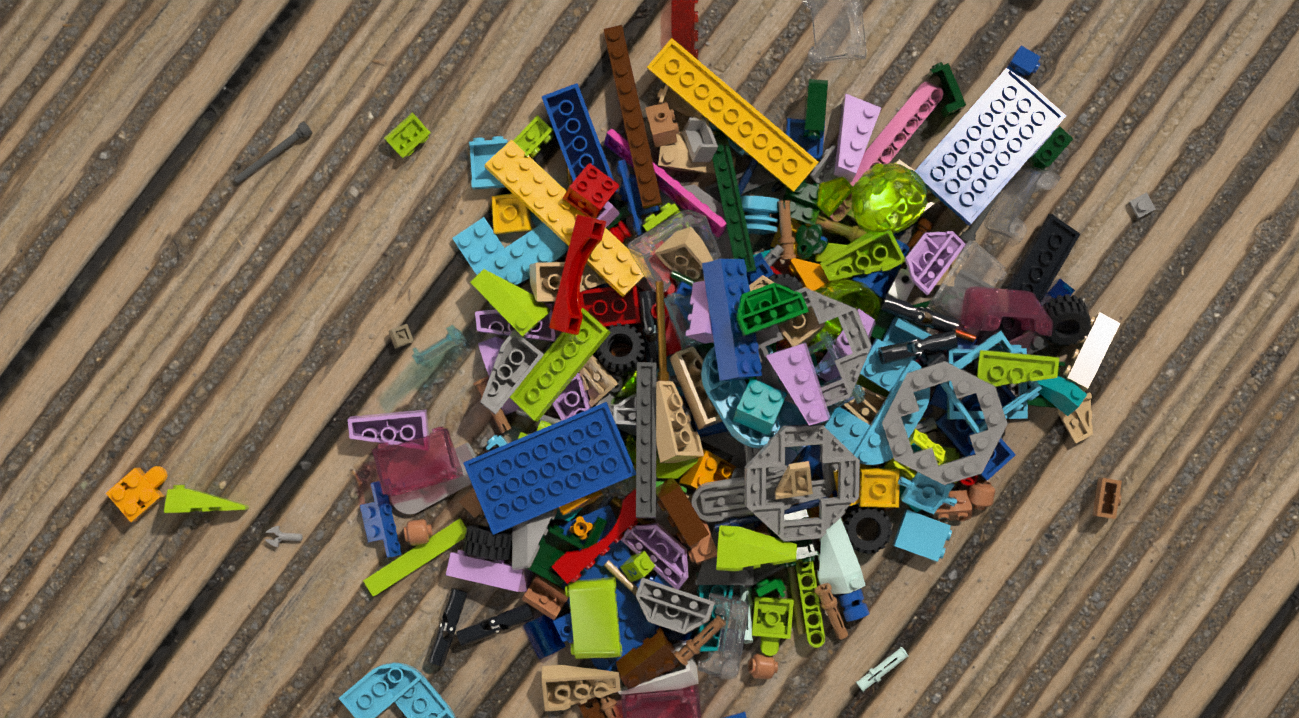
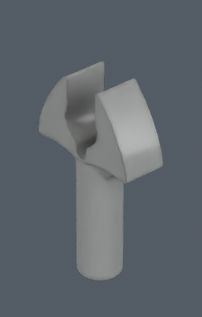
(282, 536)

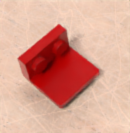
(590, 191)

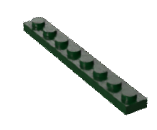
(732, 202)

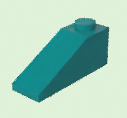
(1062, 394)

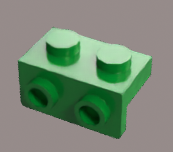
(769, 584)

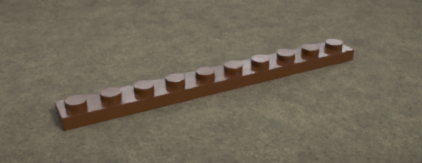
(632, 117)

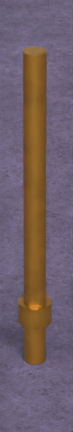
(662, 375)

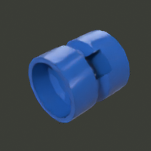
(856, 611)

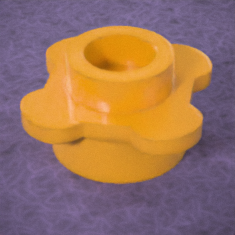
(576, 527)

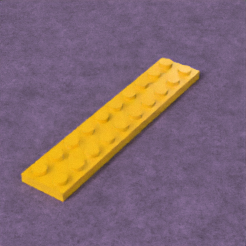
(732, 115)
(545, 199)

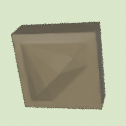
(401, 336)

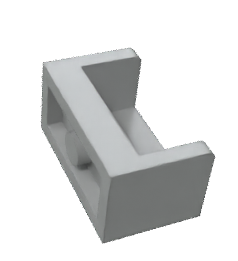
(699, 139)

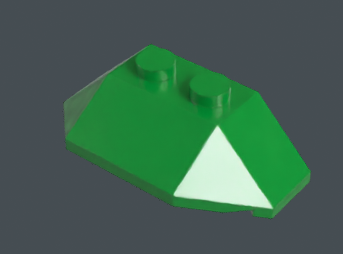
(768, 308)

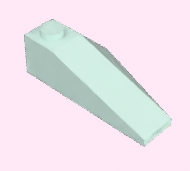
(838, 561)

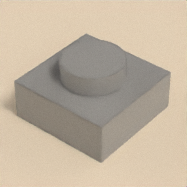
(1142, 205)

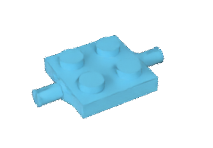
(926, 493)

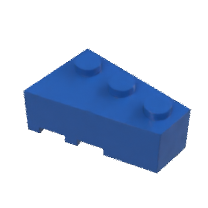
(881, 280)

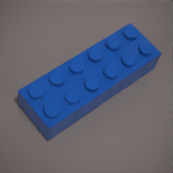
(575, 131)
(735, 353)

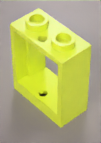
(923, 442)

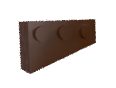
(680, 512)
(648, 660)

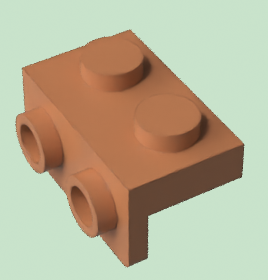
(961, 510)
(703, 549)
(545, 597)

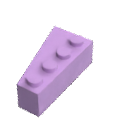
(855, 130)
(493, 322)
(844, 348)
(800, 379)
(572, 399)
(389, 427)
(488, 572)

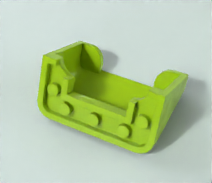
(594, 618)

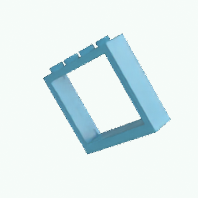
(1022, 387)
(1014, 405)

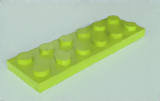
(559, 367)

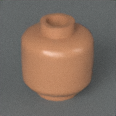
(982, 494)
(417, 532)
(762, 666)

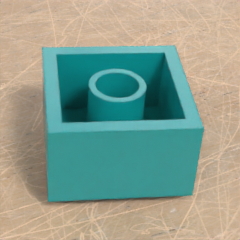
(760, 406)

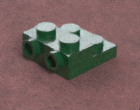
(803, 203)

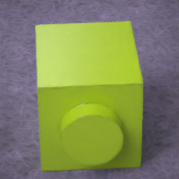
(637, 566)

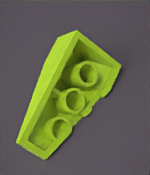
(864, 256)
(511, 301)
(191, 500)
(746, 548)

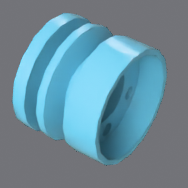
(758, 214)

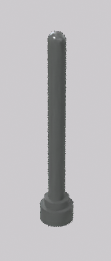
(302, 131)
(970, 234)

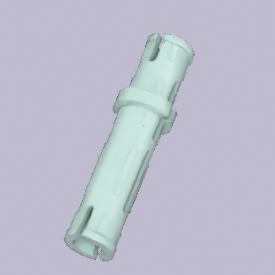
(746, 595)
(863, 683)

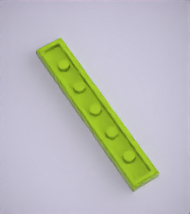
(416, 557)

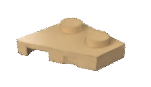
(596, 380)
(1079, 422)
(795, 481)

